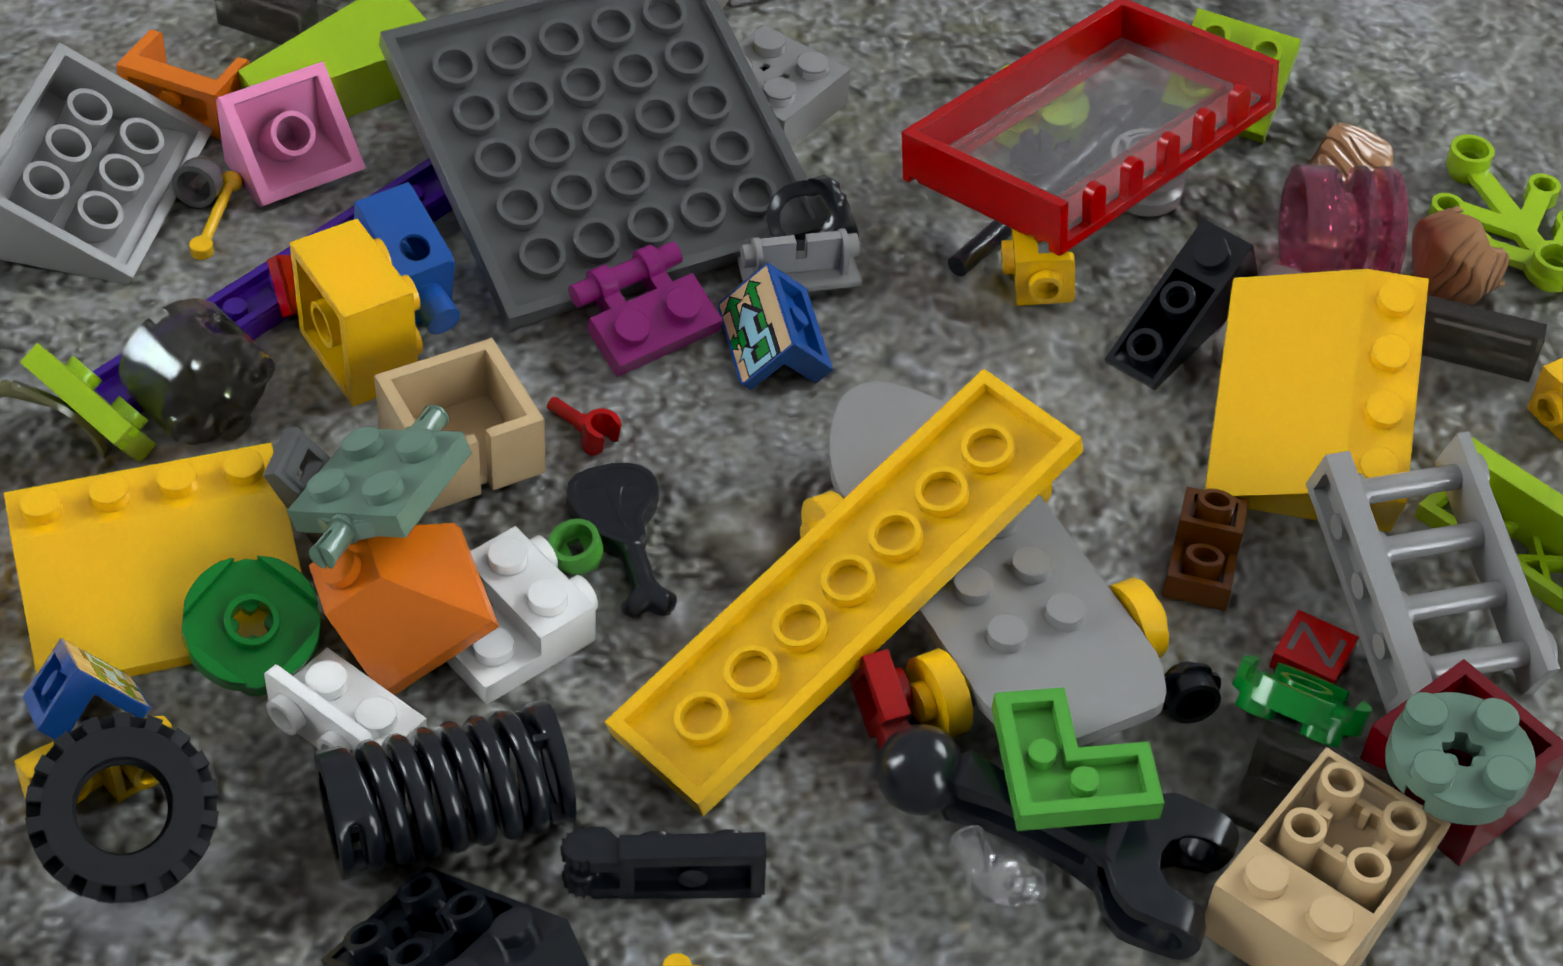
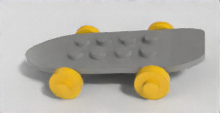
(1020, 610)

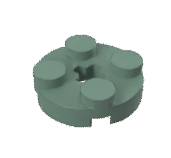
(1481, 728)

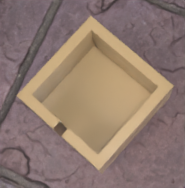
(482, 402)

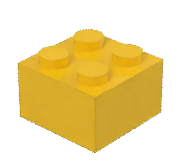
(354, 307)

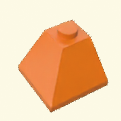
(406, 602)

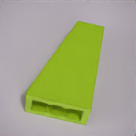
(349, 50)

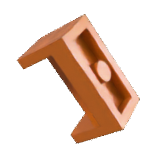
(189, 92)

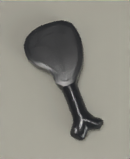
(620, 504)

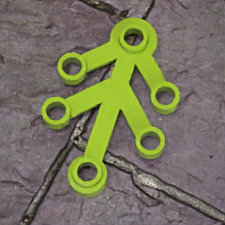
(1541, 260)

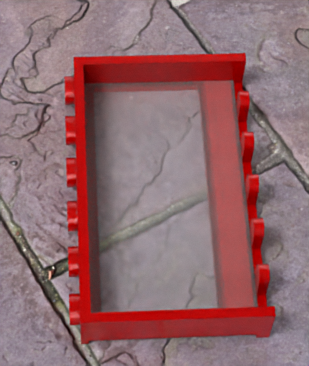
(1090, 122)

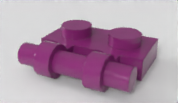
(650, 324)

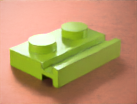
(77, 387)

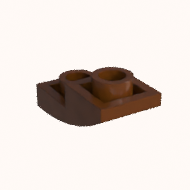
(1206, 548)

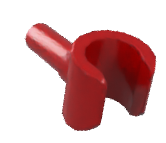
(592, 426)

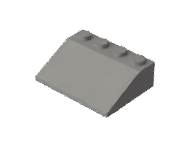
(89, 170)

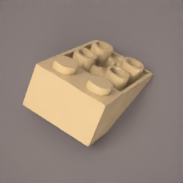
(1323, 870)

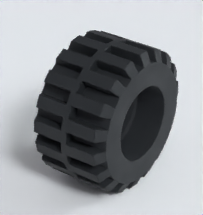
(109, 743)

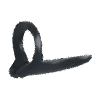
(820, 185)

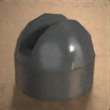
(188, 192)

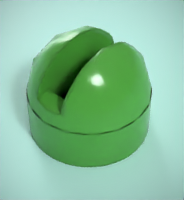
(570, 533)

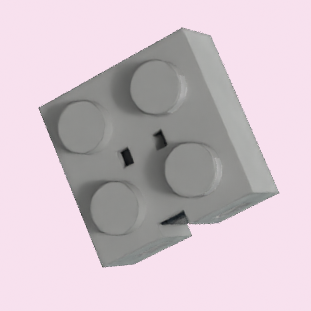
(796, 80)

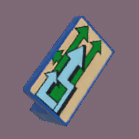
(772, 325)
(69, 683)

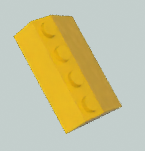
(1315, 373)
(120, 549)

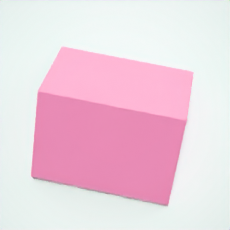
(287, 135)

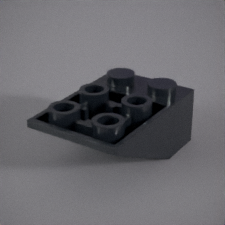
(456, 924)

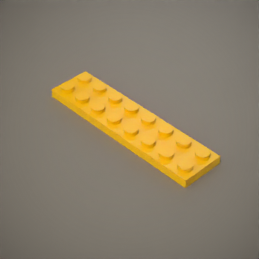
(842, 590)

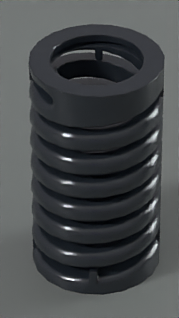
(400, 765)

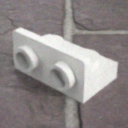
(336, 704)

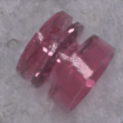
(1343, 223)

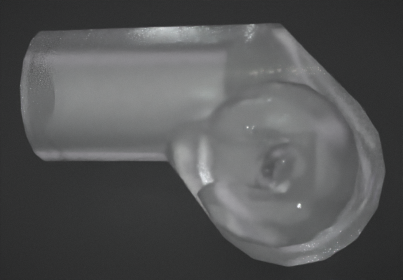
(994, 876)

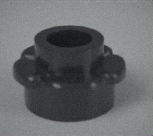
(1191, 692)

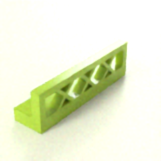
(1530, 515)

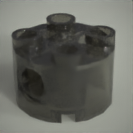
(195, 372)

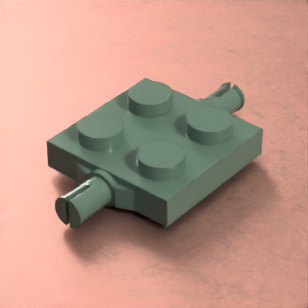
(378, 484)

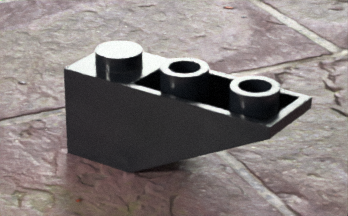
(1183, 305)

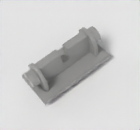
(822, 265)

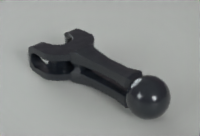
(1122, 862)

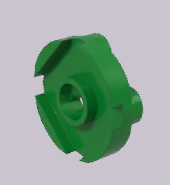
(246, 586)
(1300, 697)

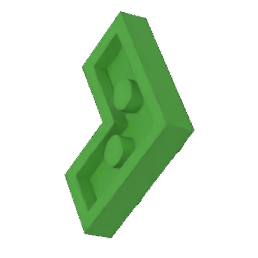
(1065, 784)

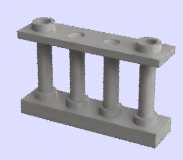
(1387, 614)

